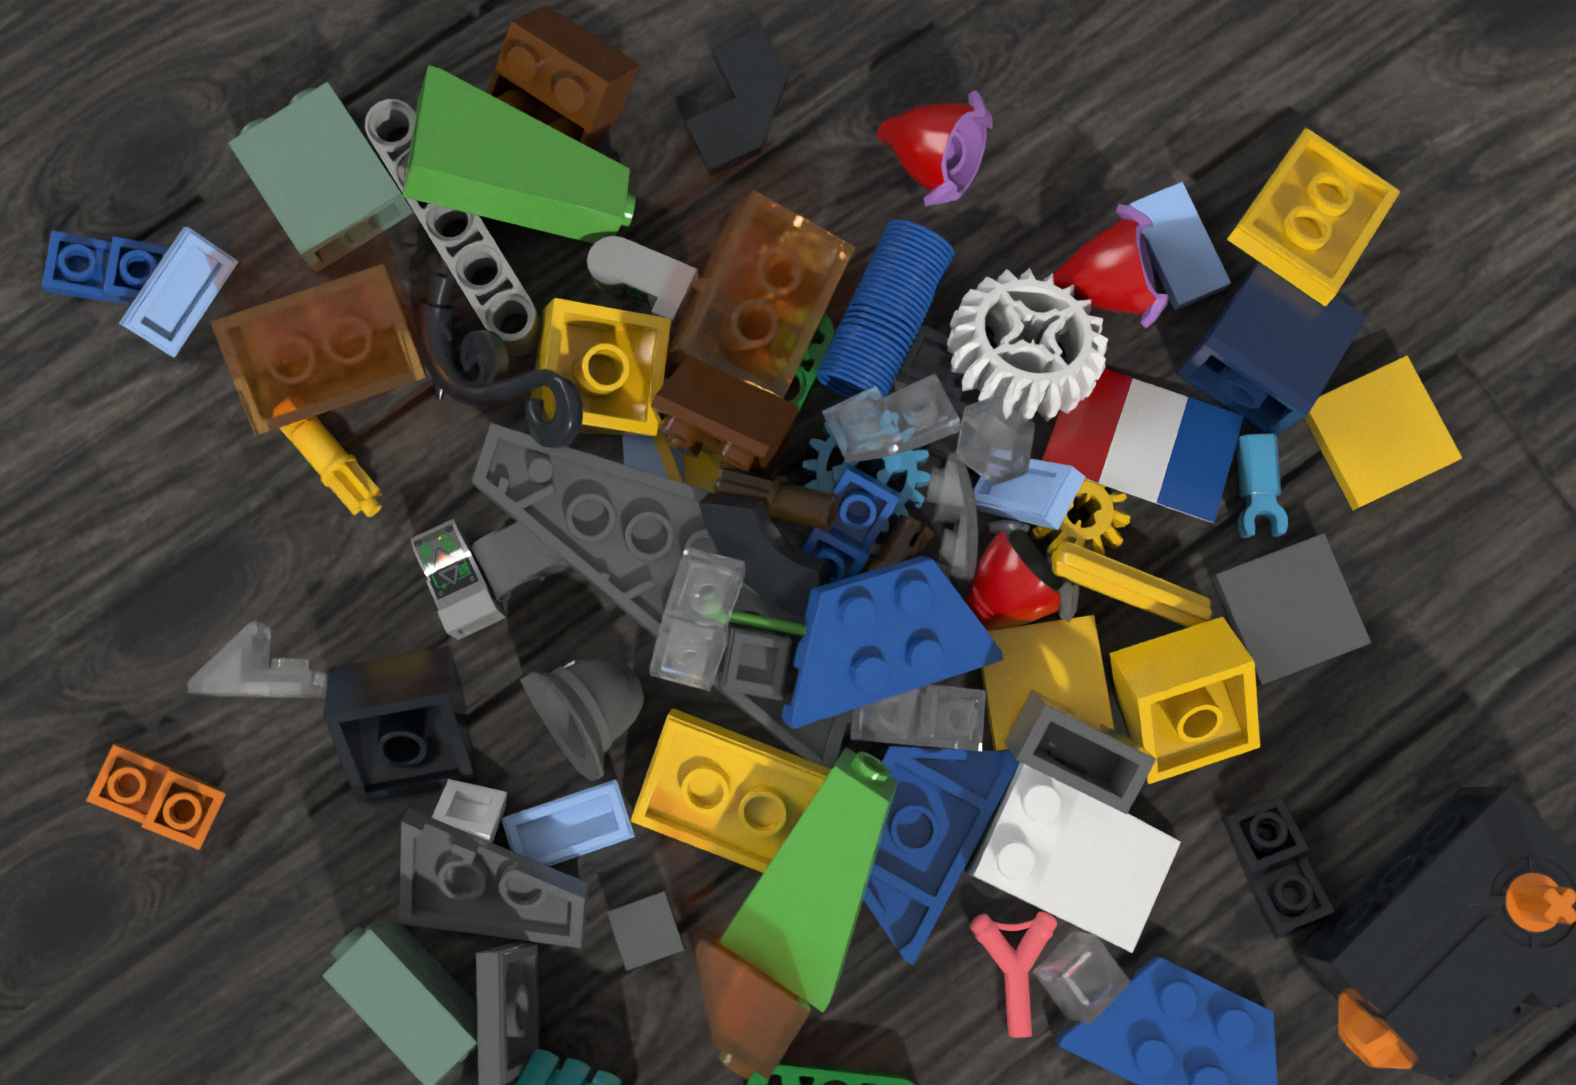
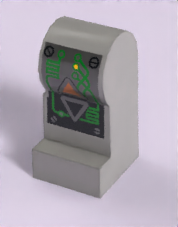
(636, 272)
(456, 580)

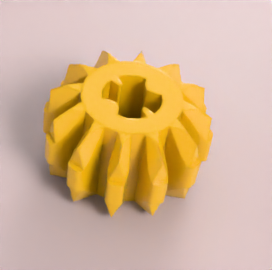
(1098, 529)

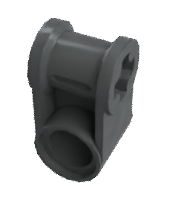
(514, 561)

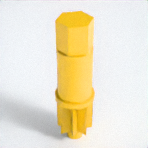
(334, 465)

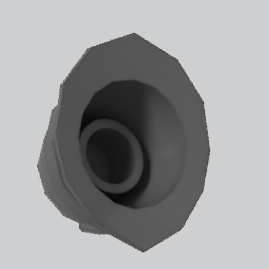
(586, 708)

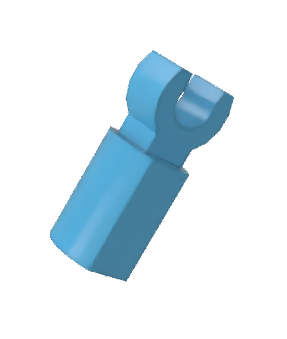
(1259, 483)

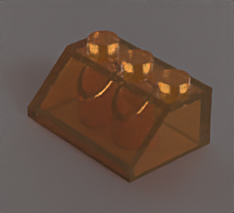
(761, 295)
(321, 348)

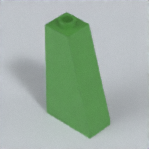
(510, 167)
(812, 891)

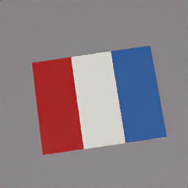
(1149, 444)

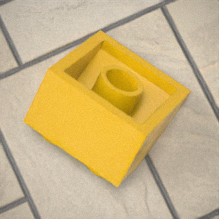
(613, 360)
(1188, 697)

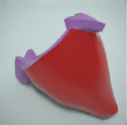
(935, 136)
(1116, 269)

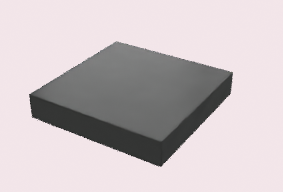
(1291, 609)
(507, 1011)

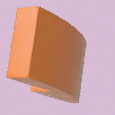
(157, 796)

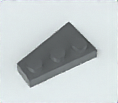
(484, 889)

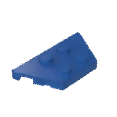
(882, 639)
(931, 834)
(1179, 1032)

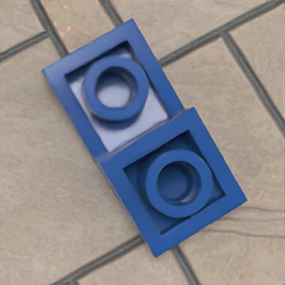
(99, 267)
(860, 516)

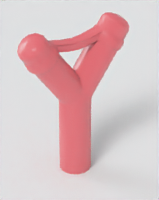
(1015, 963)

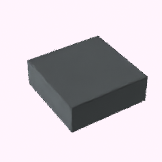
(755, 664)
(646, 930)

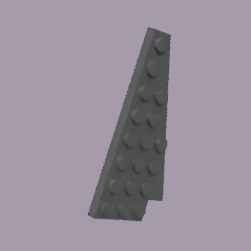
(627, 540)

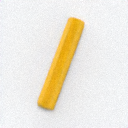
(1130, 585)

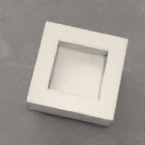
(471, 808)

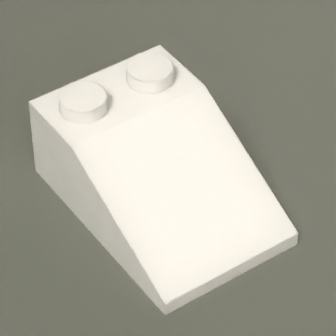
(1074, 857)

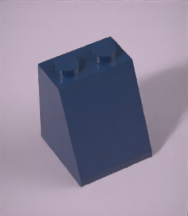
(1271, 351)

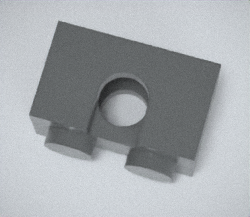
(1107, 762)

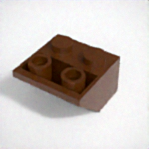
(563, 75)
(724, 418)

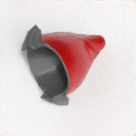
(1016, 582)

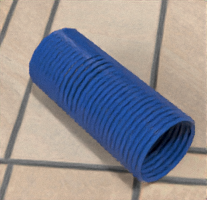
(892, 303)

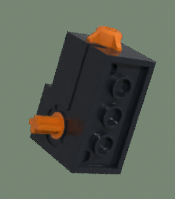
(1451, 936)

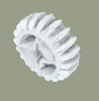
(1027, 364)

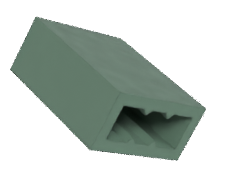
(320, 176)
(406, 998)

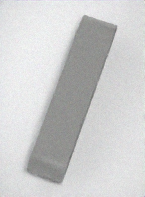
(464, 252)

